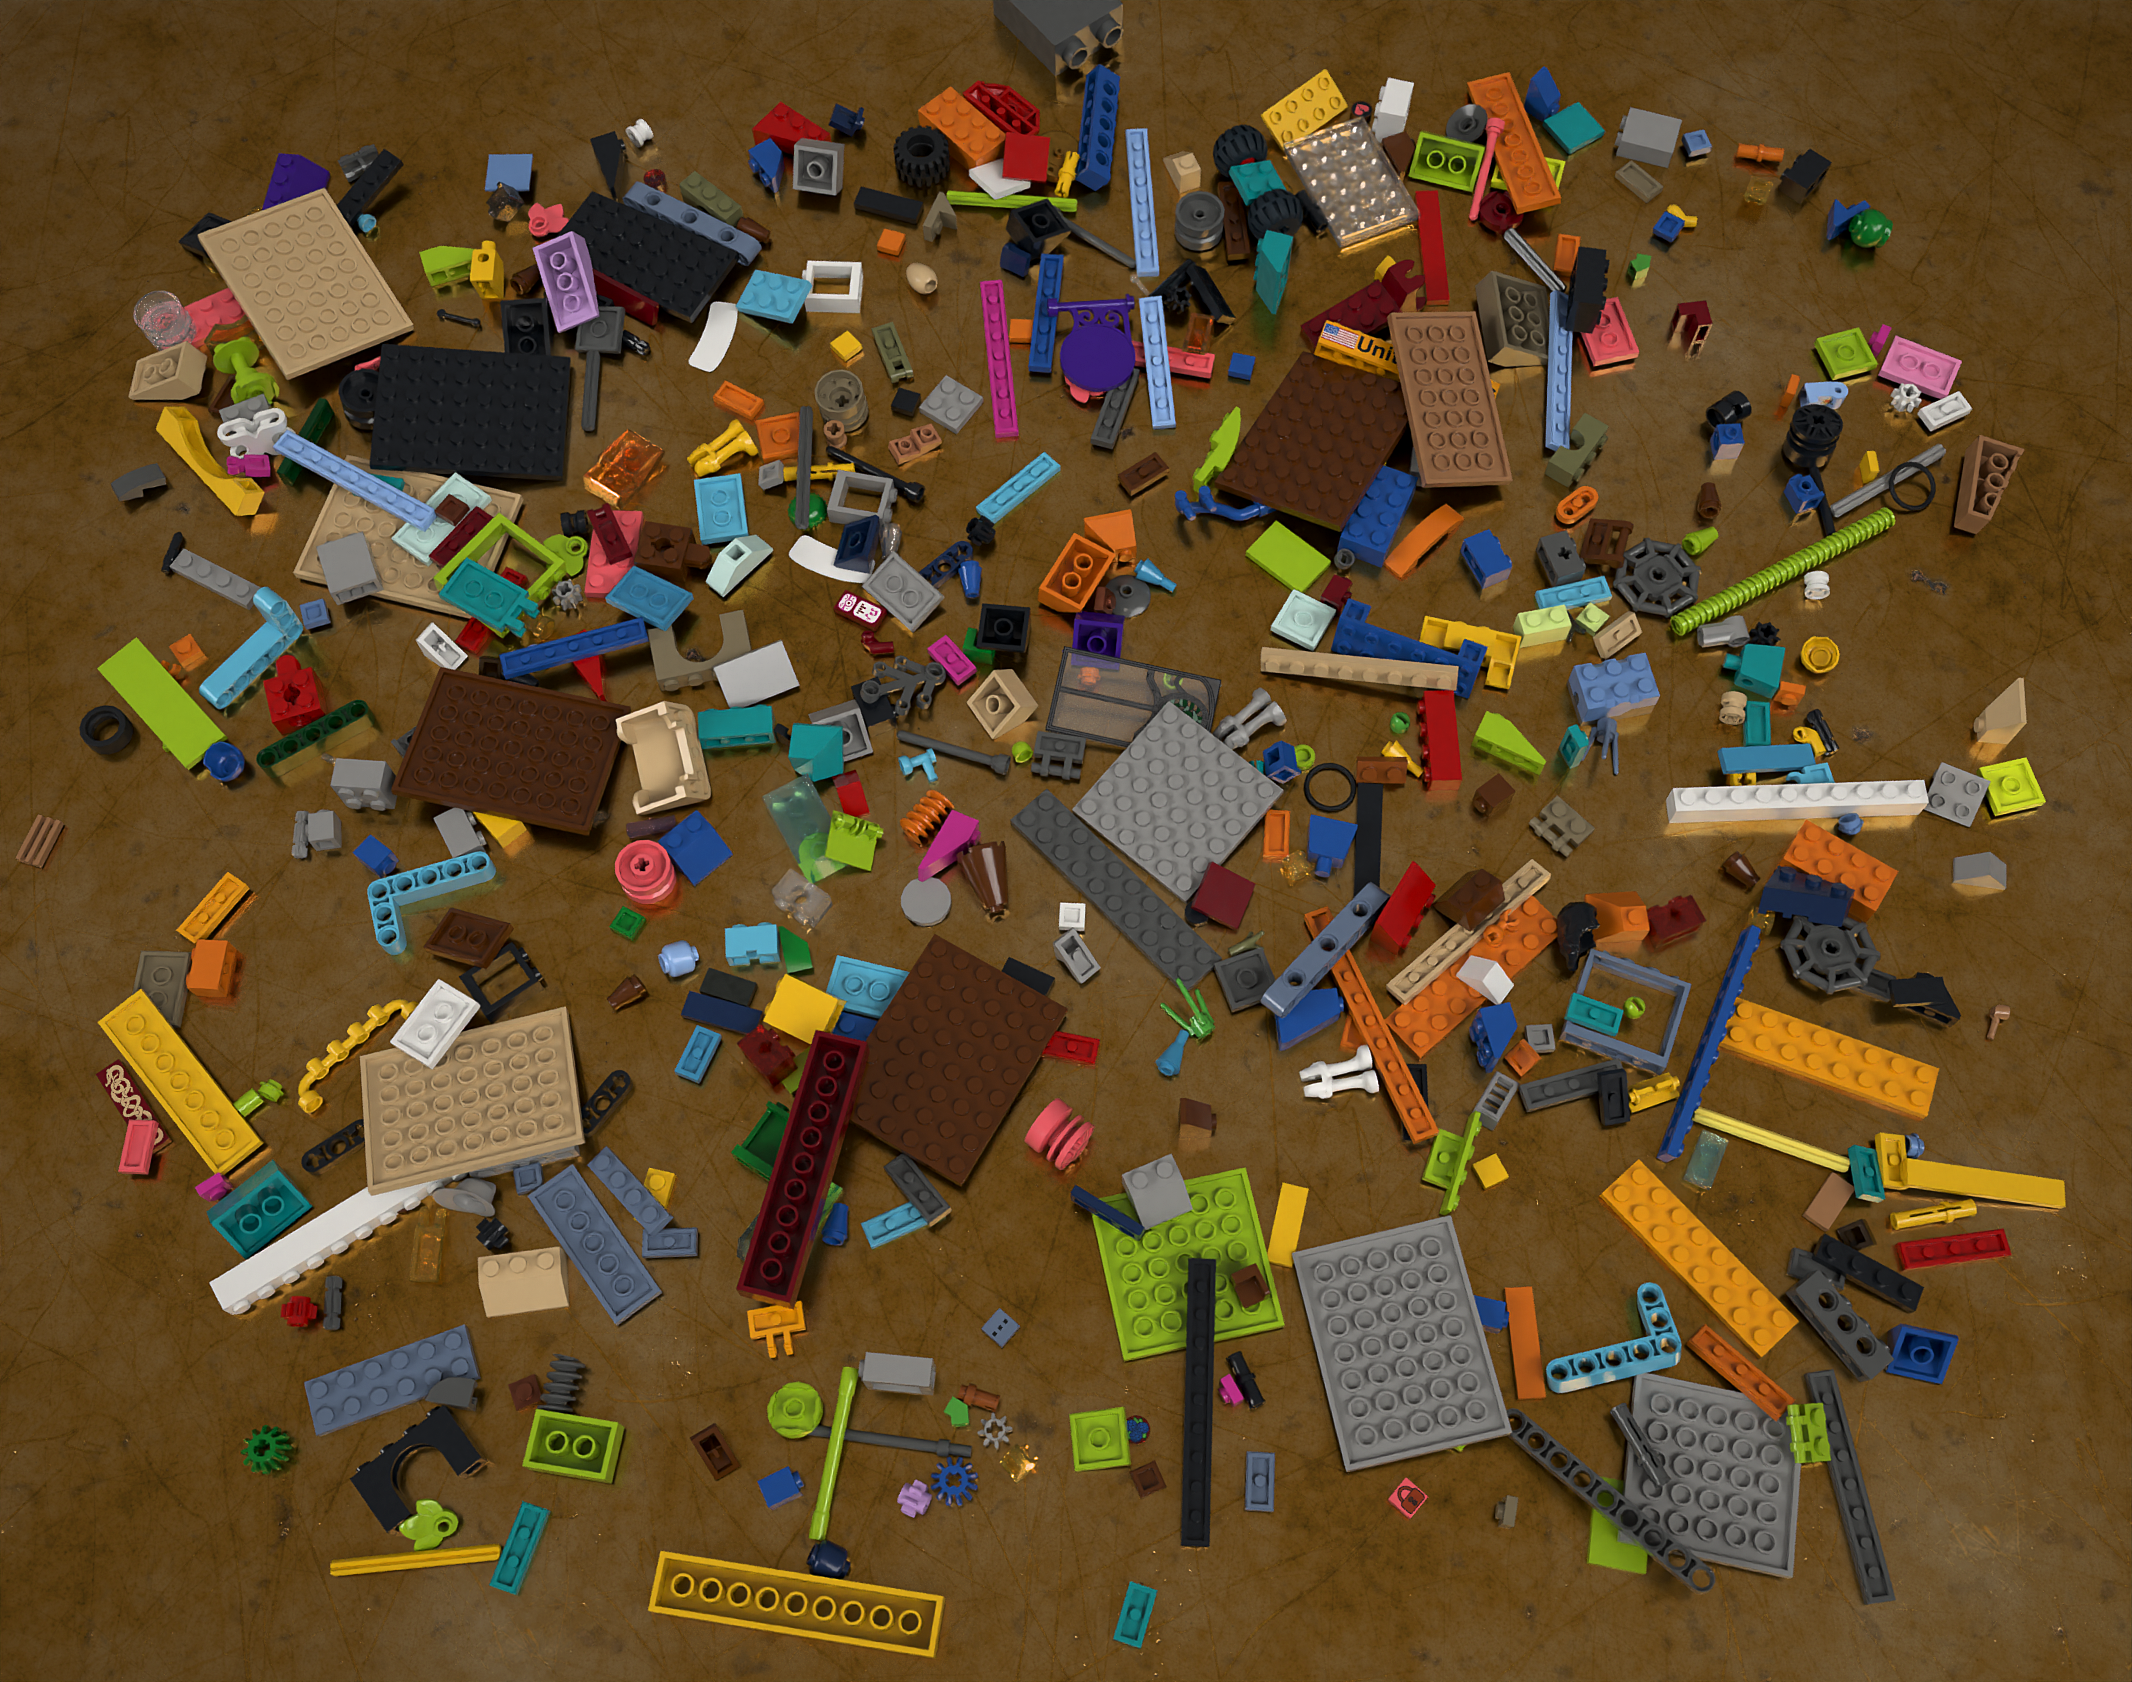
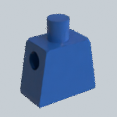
(1328, 843)

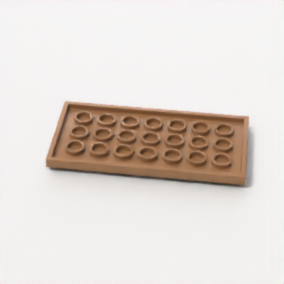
(1449, 399)

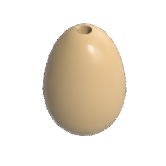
(921, 278)

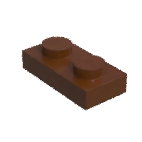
(1143, 473)

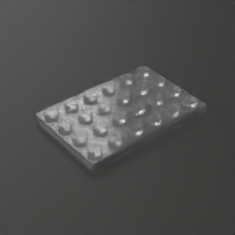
(1351, 181)

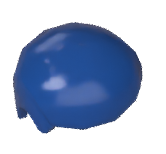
(224, 761)

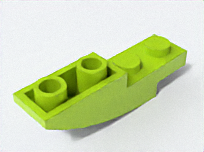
(1223, 445)

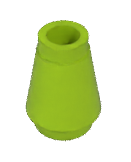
(1699, 540)

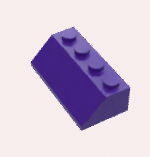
(294, 178)

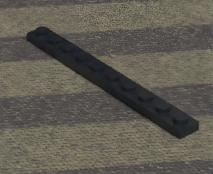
(1198, 1403)

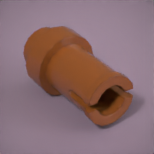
(978, 1397)

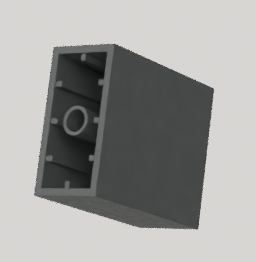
(1062, 30)

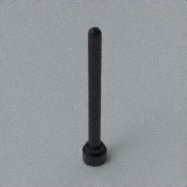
(913, 490)

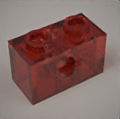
(1684, 920)
(767, 1055)

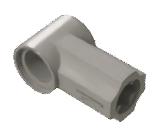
(1730, 631)

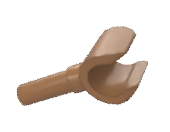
(1996, 1013)

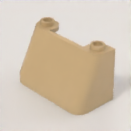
(665, 756)

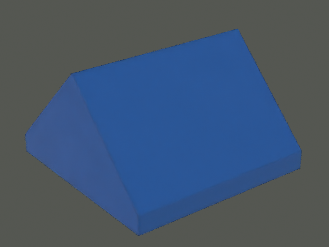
(1920, 1352)

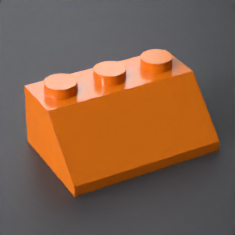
(1075, 575)

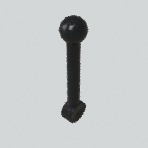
(442, 314)

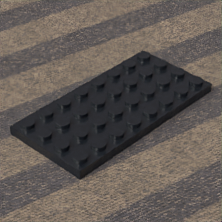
(651, 255)

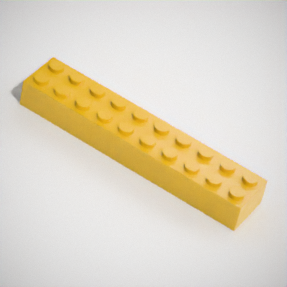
(797, 1604)

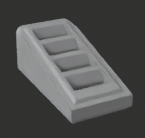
(1489, 1115)

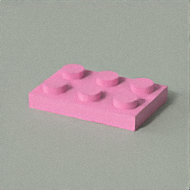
(1918, 365)

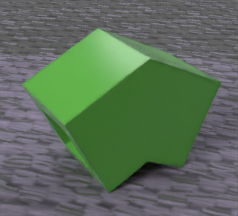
(1639, 267)
(957, 1412)

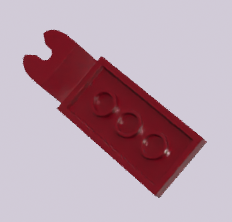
(1370, 306)

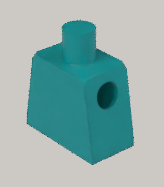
(1757, 668)

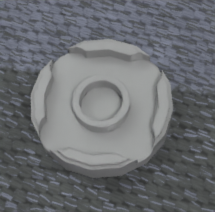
(926, 901)

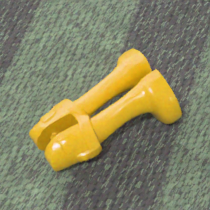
(707, 460)

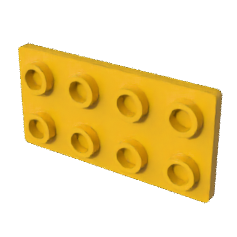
(1304, 109)

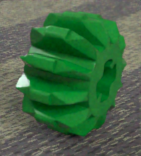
(260, 1442)

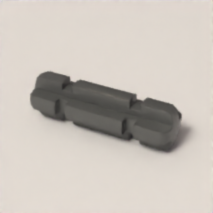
(332, 1303)

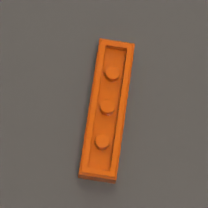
(1524, 1343)
(1740, 1372)

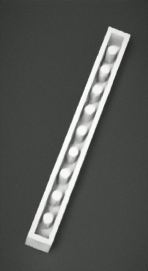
(1796, 801)
(315, 1242)

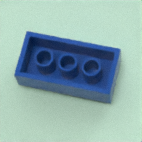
(1378, 516)

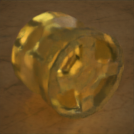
(1297, 865)
(1762, 921)

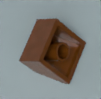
(1471, 898)

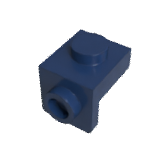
(846, 120)

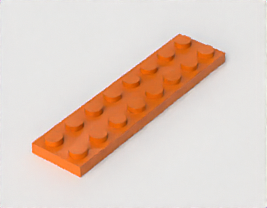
(1517, 148)
(1450, 1000)

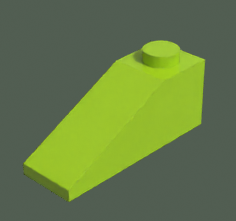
(446, 263)
(1504, 740)

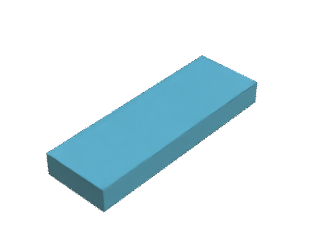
(1575, 594)
(892, 1224)

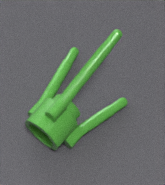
(1201, 1022)

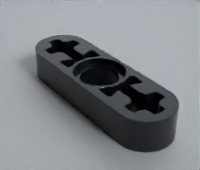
(620, 1092)
(325, 1163)

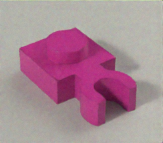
(251, 464)

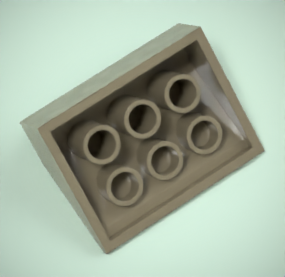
(1513, 320)

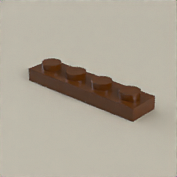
(1234, 222)

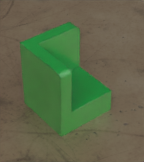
(972, 653)

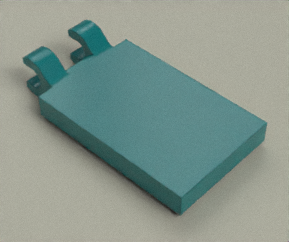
(488, 597)

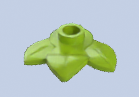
(562, 547)
(425, 1526)

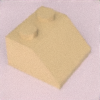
(1002, 702)

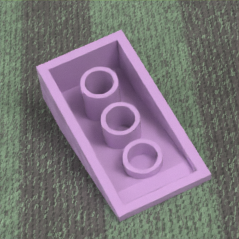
(568, 280)

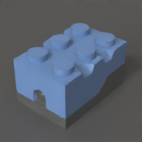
(1613, 689)

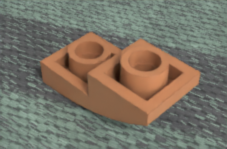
(916, 444)

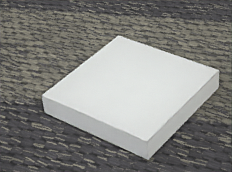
(990, 179)

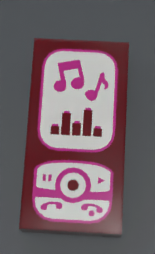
(860, 610)

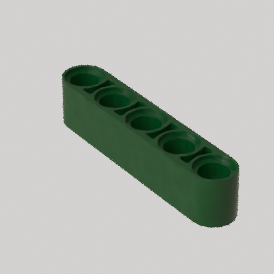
(303, 738)

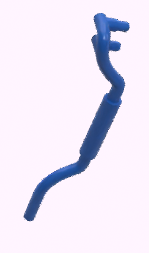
(1208, 505)

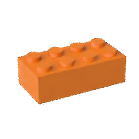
(970, 135)
(1836, 861)

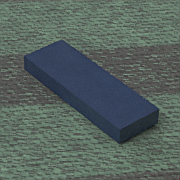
(721, 1013)
(1107, 1213)

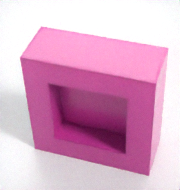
(1878, 339)
(214, 1187)
(1229, 1391)

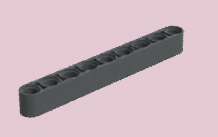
(1612, 1513)

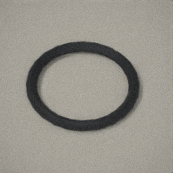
(1894, 495)
(1324, 807)

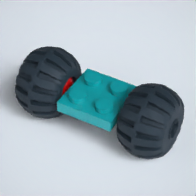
(1242, 157)

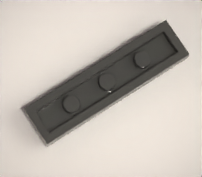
(1113, 412)
(1564, 1086)

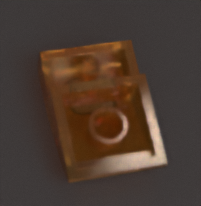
(623, 469)

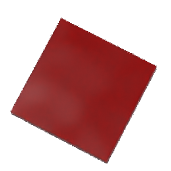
(1025, 157)

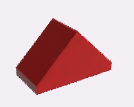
(851, 794)

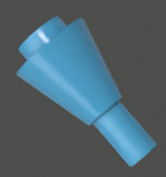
(1150, 573)
(1171, 1058)

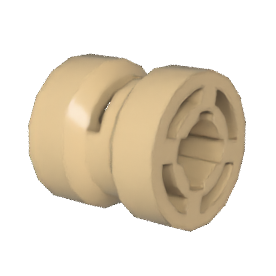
(1732, 709)

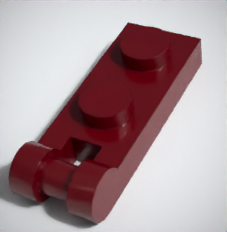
(609, 534)

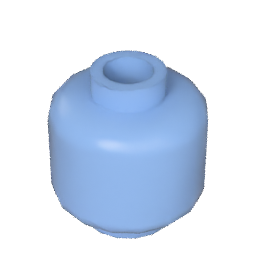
(678, 958)

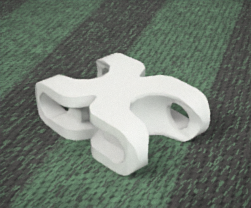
(255, 435)

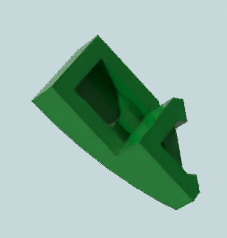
(795, 951)

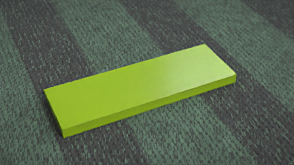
(161, 703)

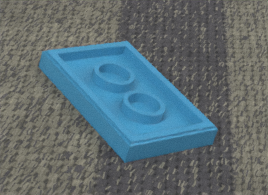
(649, 598)

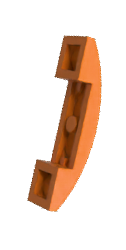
(1421, 539)

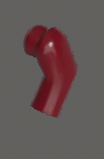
(874, 646)

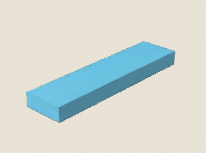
(1018, 488)

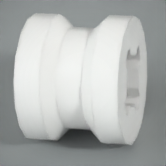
(639, 133)
(1816, 585)

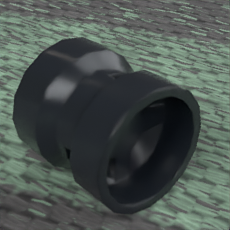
(576, 520)

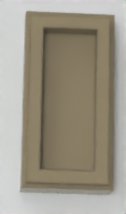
(1639, 181)

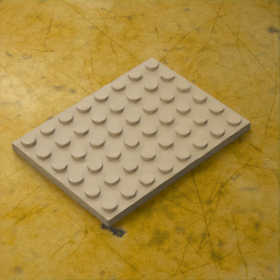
(305, 283)
(401, 574)
(485, 1103)

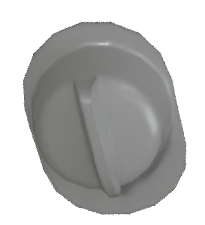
(469, 1196)

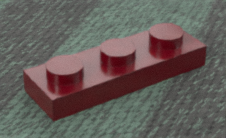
(460, 536)

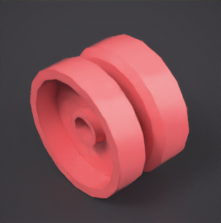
(645, 871)

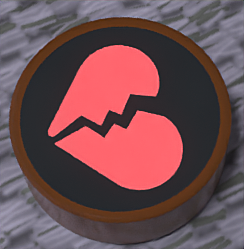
(1360, 109)

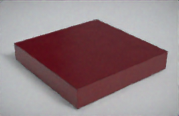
(1223, 895)

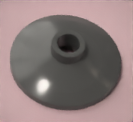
(1467, 123)
(1129, 604)

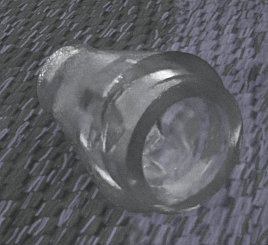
(890, 538)

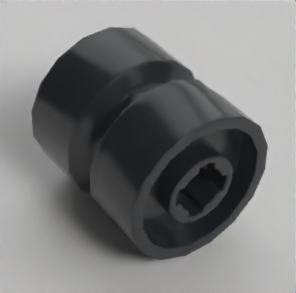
(1729, 410)

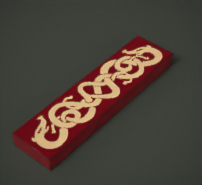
(130, 1099)

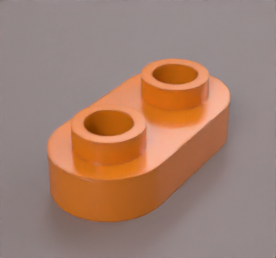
(1575, 506)

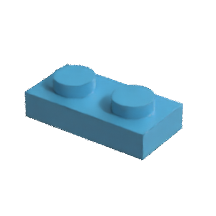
(698, 1054)

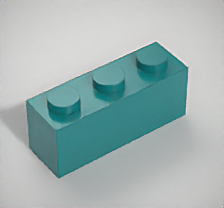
(736, 726)

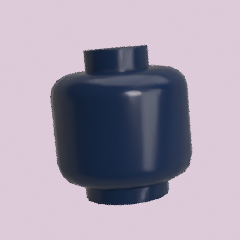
(828, 1560)

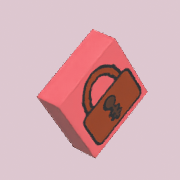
(1407, 1498)

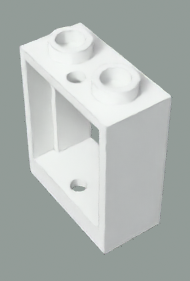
(834, 302)

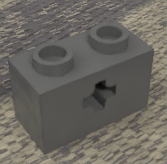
(1560, 559)

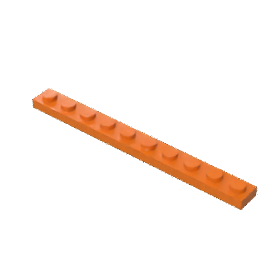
(1377, 1037)

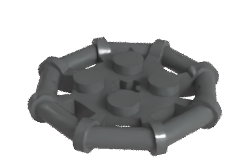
(1658, 589)
(1827, 963)

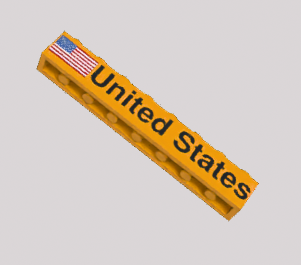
(1361, 351)

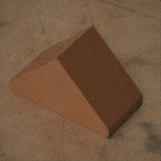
(715, 1451)

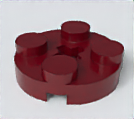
(1493, 219)

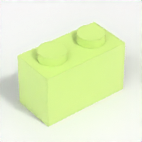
(1542, 626)

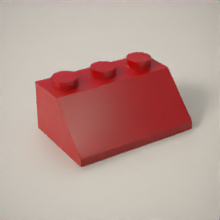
(1404, 910)

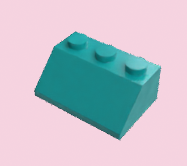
(1272, 267)
(258, 1209)

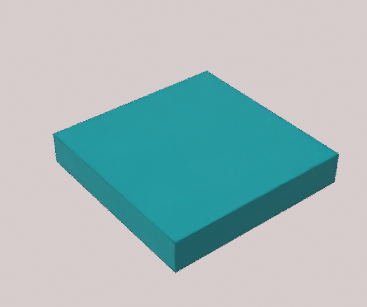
(1573, 128)

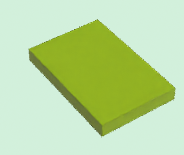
(1288, 557)
(1603, 1537)

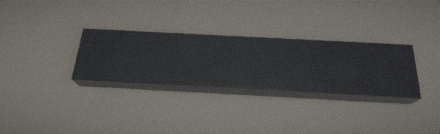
(1368, 836)

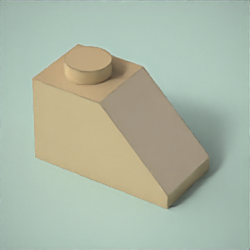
(1183, 170)

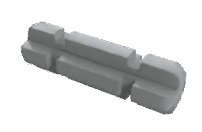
(299, 838)

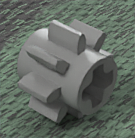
(567, 594)
(1001, 1435)

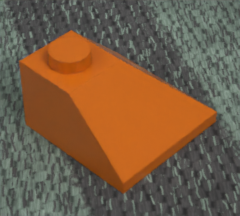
(1114, 533)
(1620, 917)

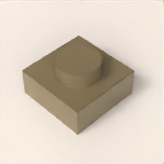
(1506, 1511)

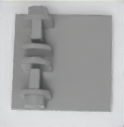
(1956, 794)

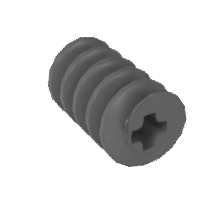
(562, 1384)

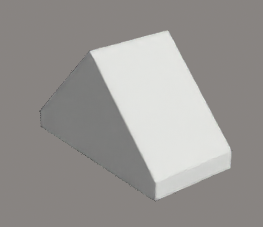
(440, 648)
(1486, 978)

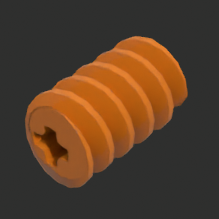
(924, 814)

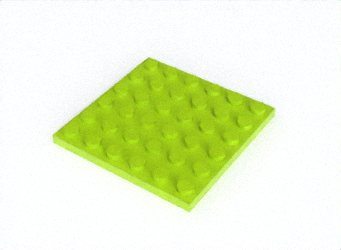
(1151, 1274)

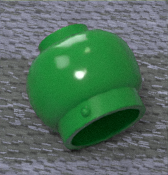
(1870, 228)

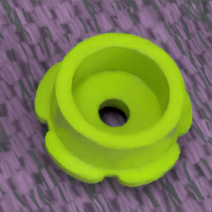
(270, 1090)

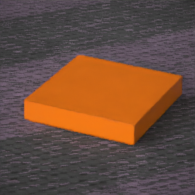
(778, 436)

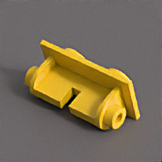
(1652, 1092)

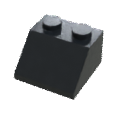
(1037, 228)
(1004, 628)

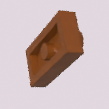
(1381, 769)

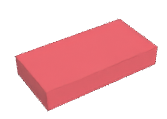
(138, 1147)

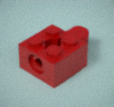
(294, 696)

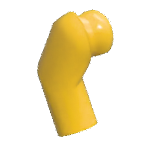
(1690, 221)
(1807, 735)

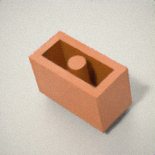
(211, 968)

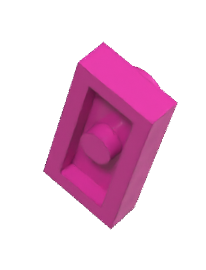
(952, 659)

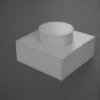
(771, 474)
(1540, 1037)

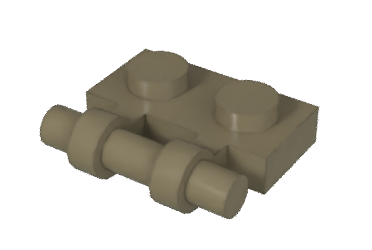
(1566, 822)

